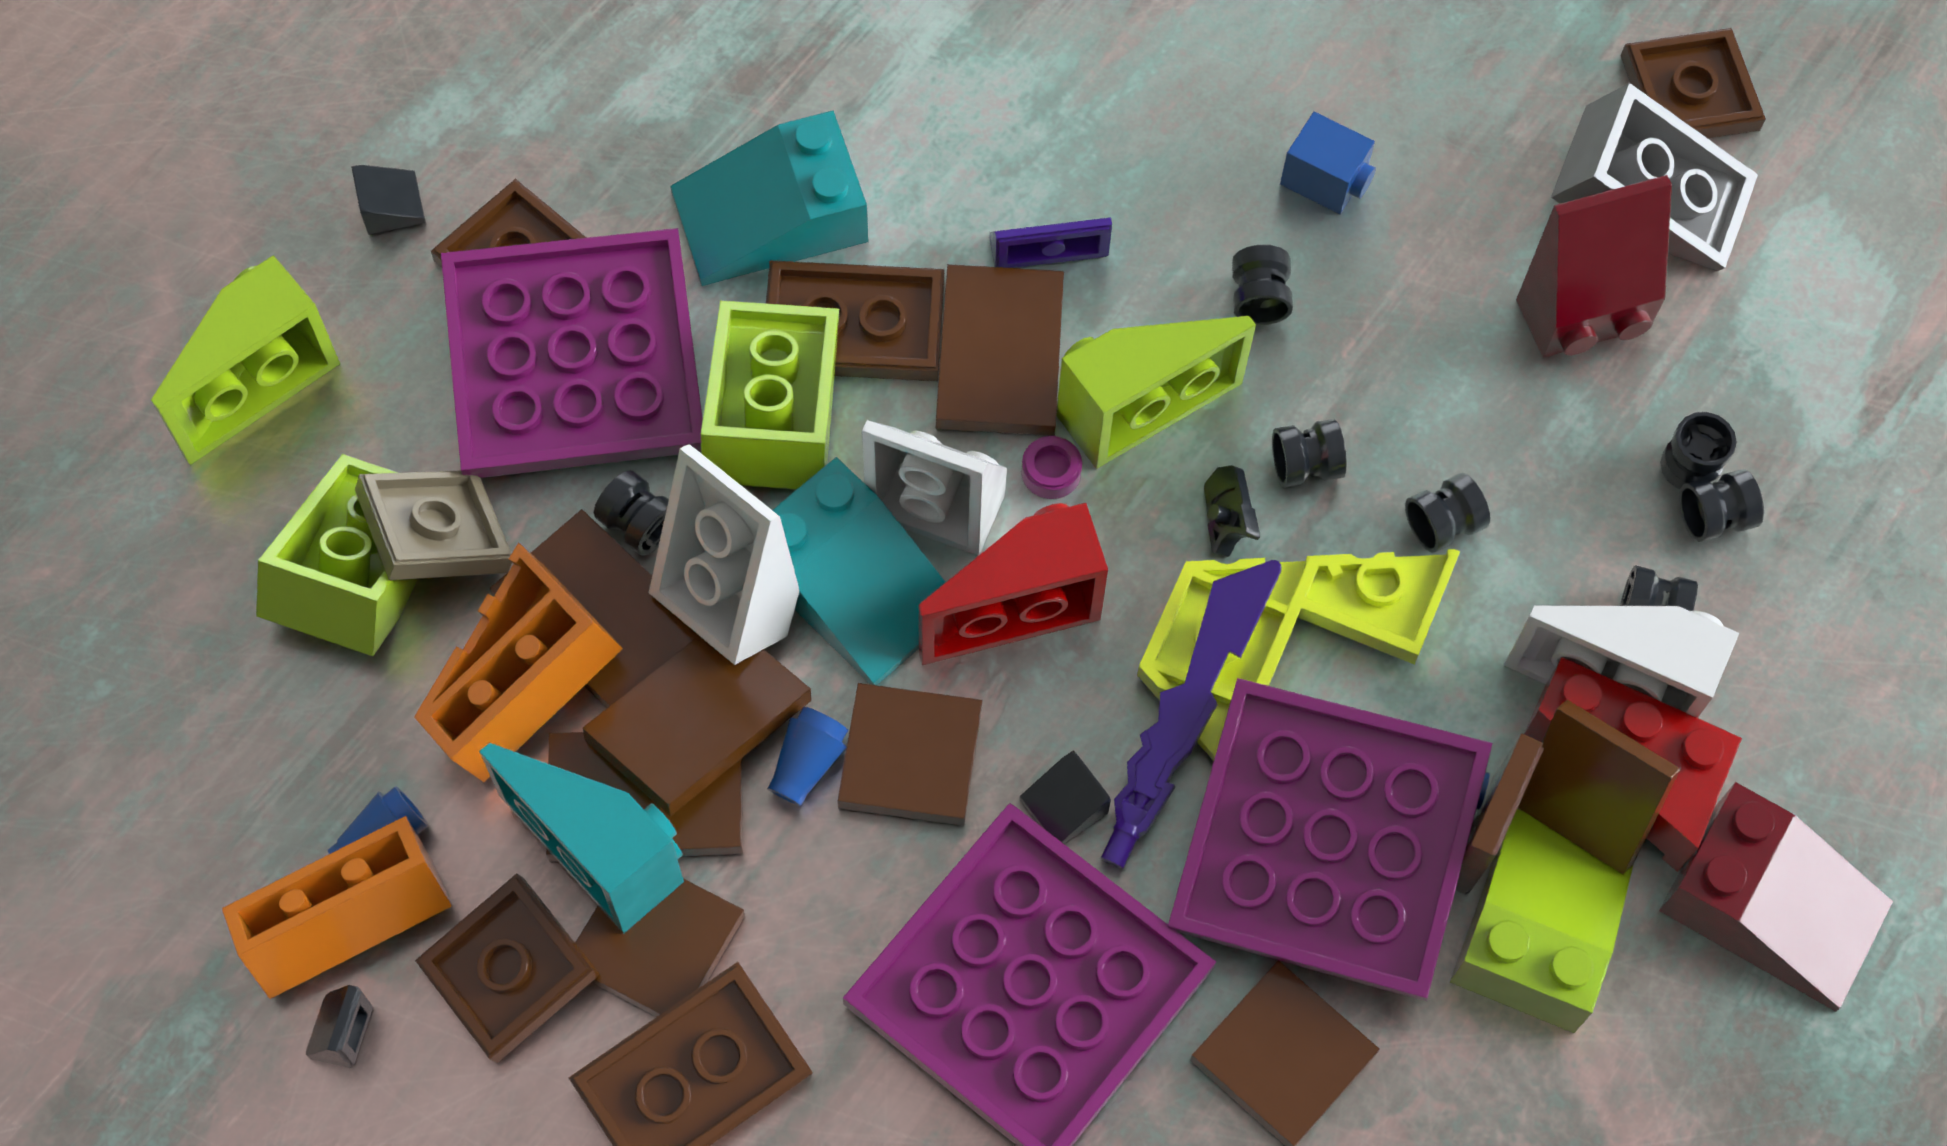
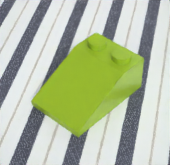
(243, 359)
(1146, 379)
(770, 392)
(327, 571)
(1543, 926)

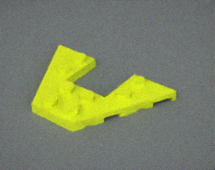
(1369, 600)

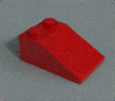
(1023, 586)

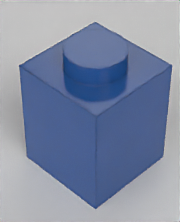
(1328, 163)

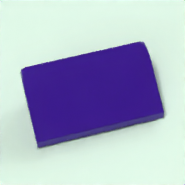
(1051, 243)

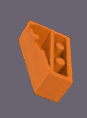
(516, 667)

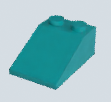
(773, 200)
(856, 571)
(594, 831)

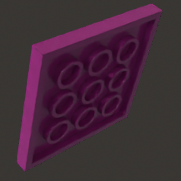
(571, 353)
(1331, 838)
(1029, 984)

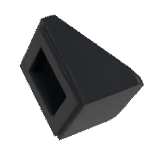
(387, 198)
(1066, 798)
(340, 1027)

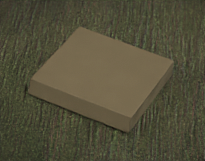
(433, 524)

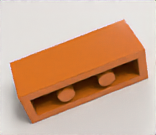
(336, 907)

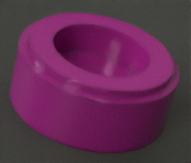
(1051, 467)

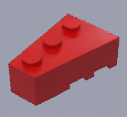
(1684, 740)

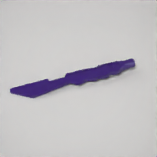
(1186, 709)

